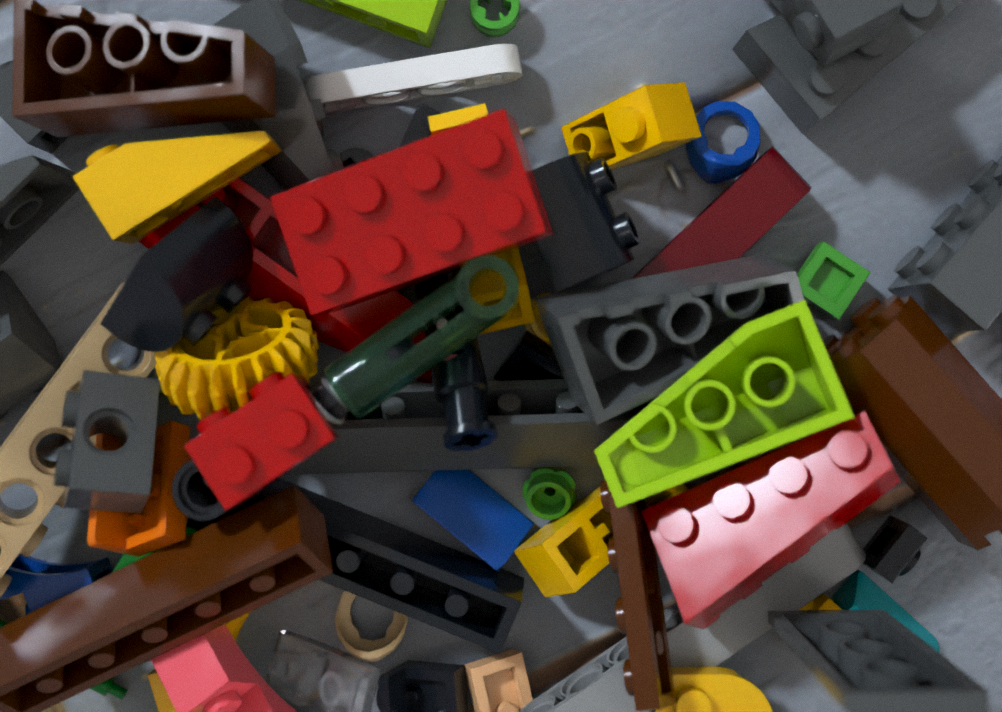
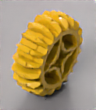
(237, 355)

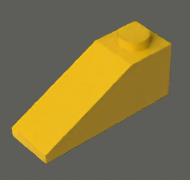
(155, 181)
(574, 546)

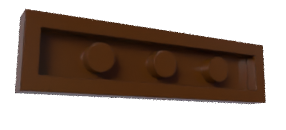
(640, 607)

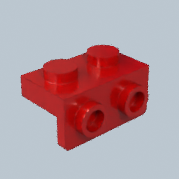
(260, 440)

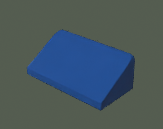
(474, 514)

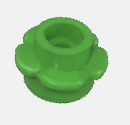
(546, 503)

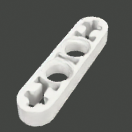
(415, 78)

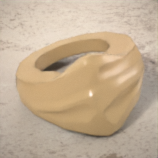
(366, 648)

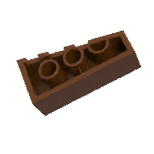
(130, 73)

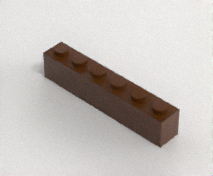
(162, 601)

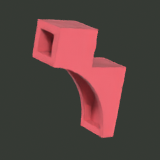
(215, 677)

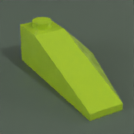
(739, 401)

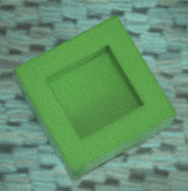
(830, 280)

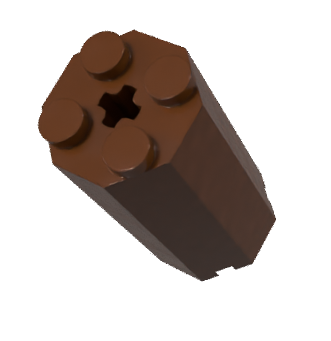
(927, 411)

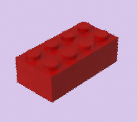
(412, 213)

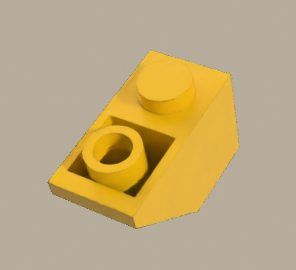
(635, 126)

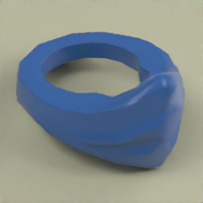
(718, 167)

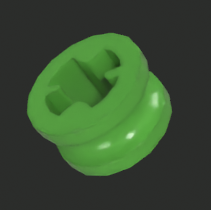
(494, 28)

